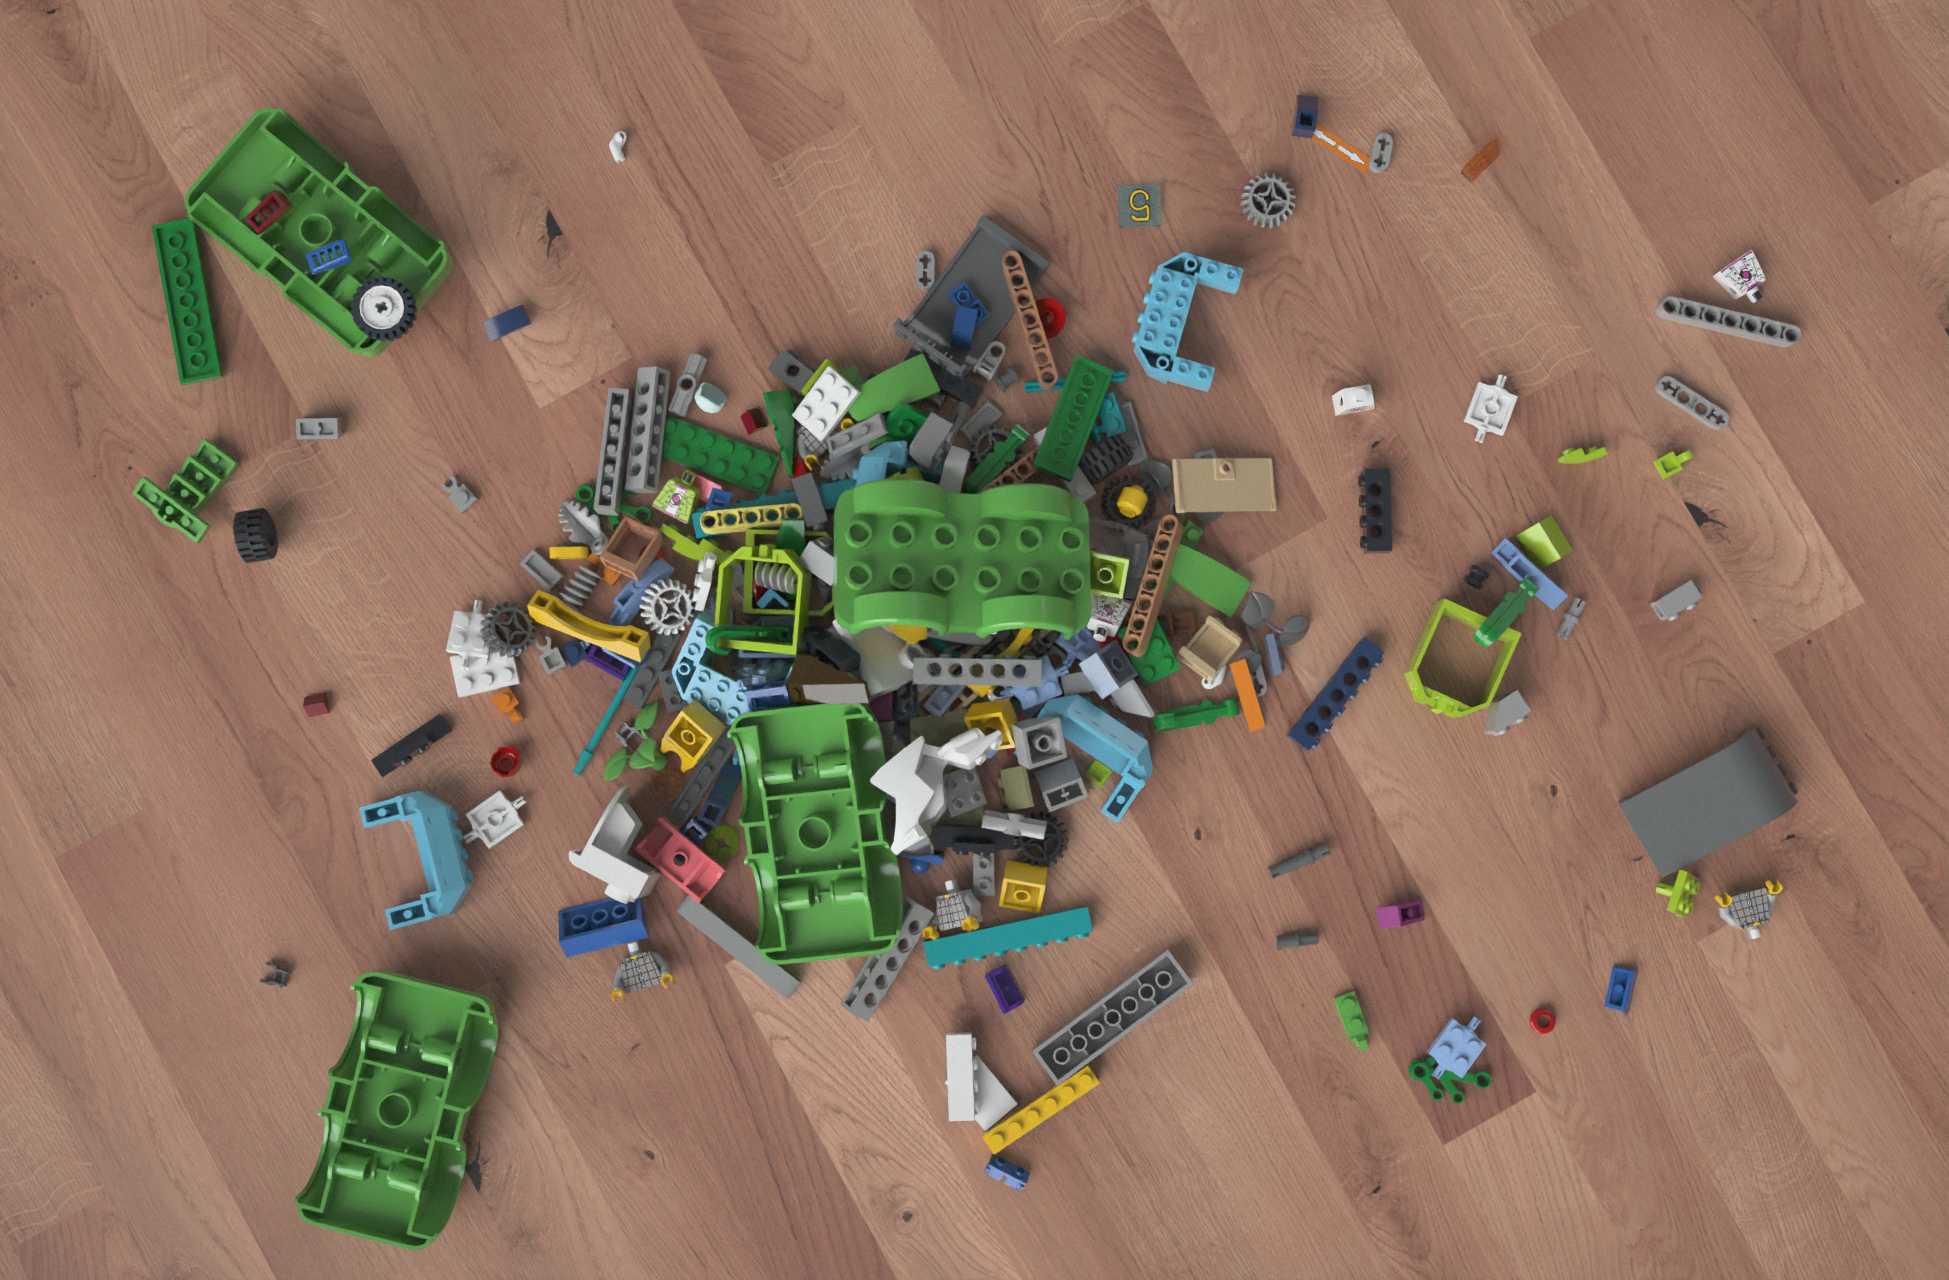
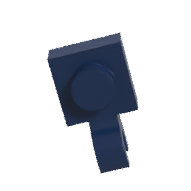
(575, 651)

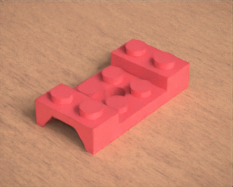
(700, 869)

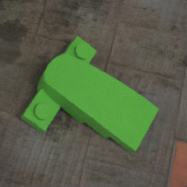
(904, 382)
(189, 490)
(1204, 576)

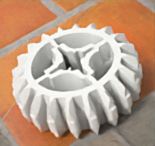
(679, 594)

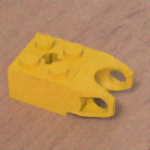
(692, 734)

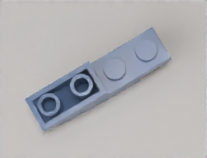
(1521, 567)
(629, 598)

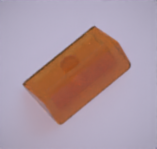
(1481, 161)

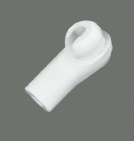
(616, 145)
(1217, 681)

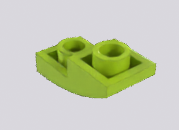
(1578, 456)

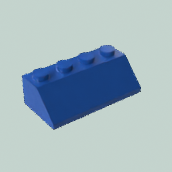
(601, 925)

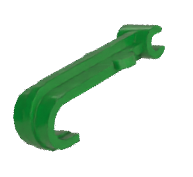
(995, 461)
(1505, 613)
(742, 631)
(1194, 715)

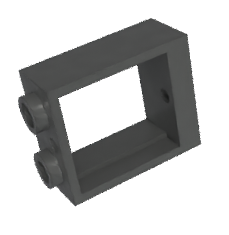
(811, 503)

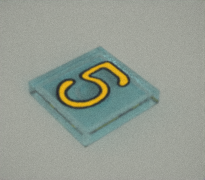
(1138, 206)

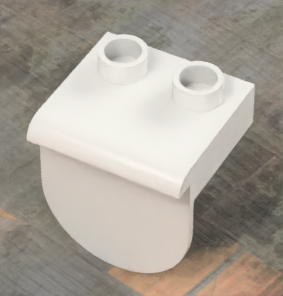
(884, 657)
(607, 851)

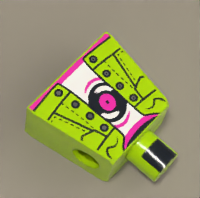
(679, 497)

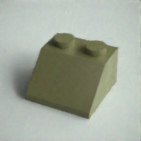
(1016, 788)

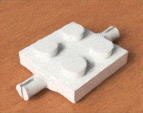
(1490, 408)
(703, 580)
(466, 635)
(495, 819)

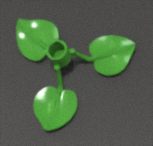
(646, 754)

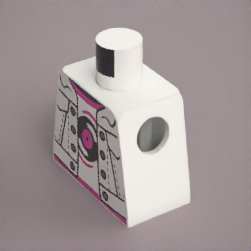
(1742, 277)
(1354, 400)
(1106, 615)

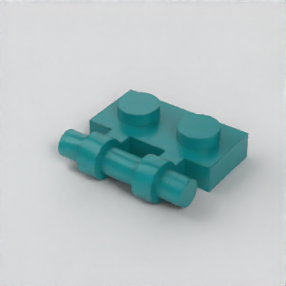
(1111, 417)

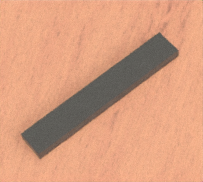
(701, 780)

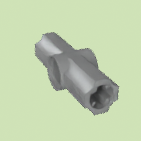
(692, 372)
(1014, 824)

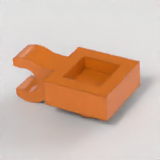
(606, 573)
(506, 703)

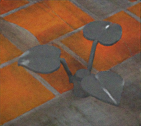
(1159, 477)
(1254, 614)

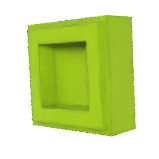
(1098, 773)

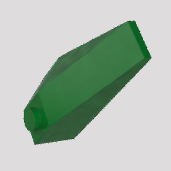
(791, 536)

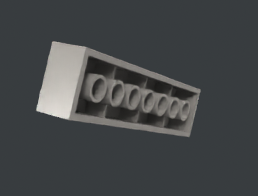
(1111, 1016)

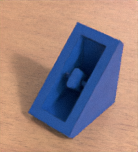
(964, 327)

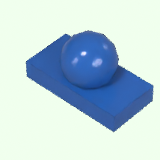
(922, 864)

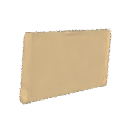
(1224, 485)

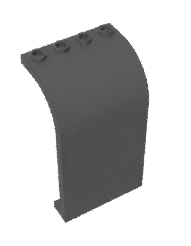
(979, 266)
(1710, 803)

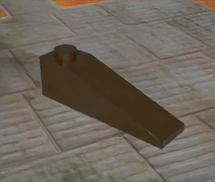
(820, 683)

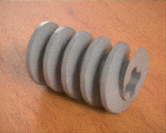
(776, 577)
(579, 587)

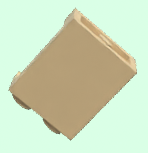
(1210, 648)

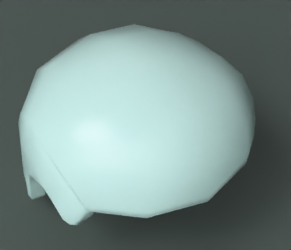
(710, 398)

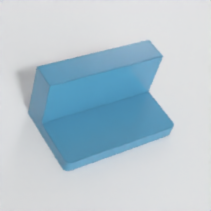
(770, 599)

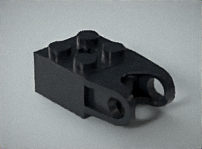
(832, 649)

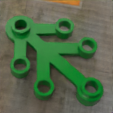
(623, 507)
(1445, 1079)

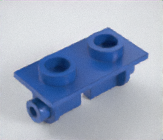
(1016, 1175)

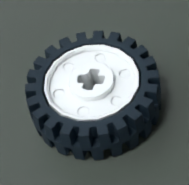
(383, 324)

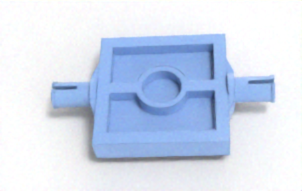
(1032, 695)
(1456, 1048)

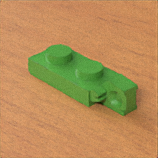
(1352, 1019)

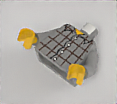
(813, 449)
(1749, 907)
(954, 910)
(640, 971)

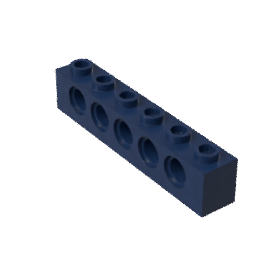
(1299, 732)

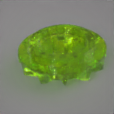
(731, 840)

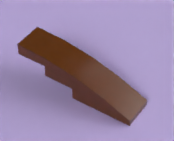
(1174, 623)

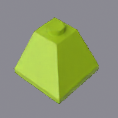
(1108, 574)

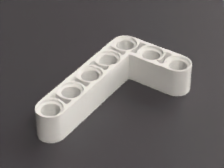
(955, 469)

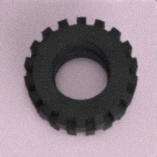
(1105, 459)
(255, 535)

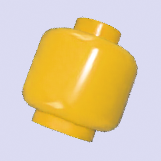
(1132, 501)

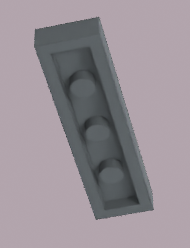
(648, 672)

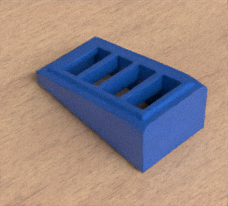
(332, 247)
(699, 825)

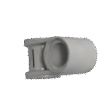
(990, 362)

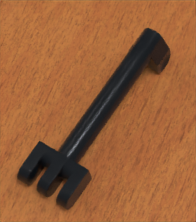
(1001, 636)

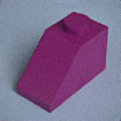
(1400, 914)

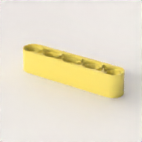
(741, 514)

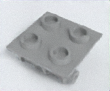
(963, 791)

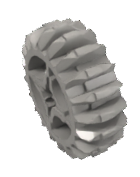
(1260, 199)

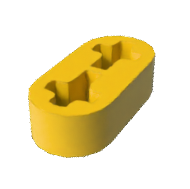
(569, 552)

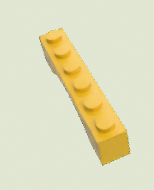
(1023, 637)
(620, 639)
(1039, 1110)

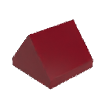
(753, 421)
(316, 705)

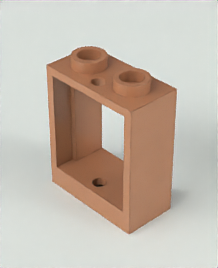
(616, 542)

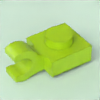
(1671, 463)

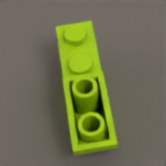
(688, 545)

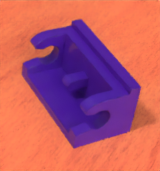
(607, 663)
(1004, 989)

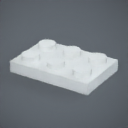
(826, 403)
(484, 674)

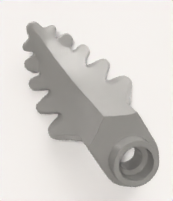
(844, 463)
(584, 528)

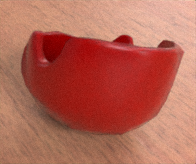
(506, 761)

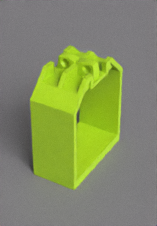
(765, 553)
(749, 604)
(1440, 702)

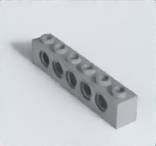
(647, 430)
(613, 451)
(1031, 677)
(867, 988)

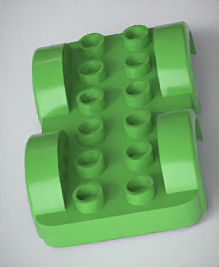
(328, 206)
(961, 559)
(817, 832)
(400, 1111)

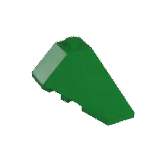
(780, 409)

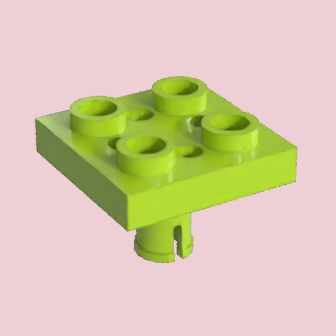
(1680, 893)

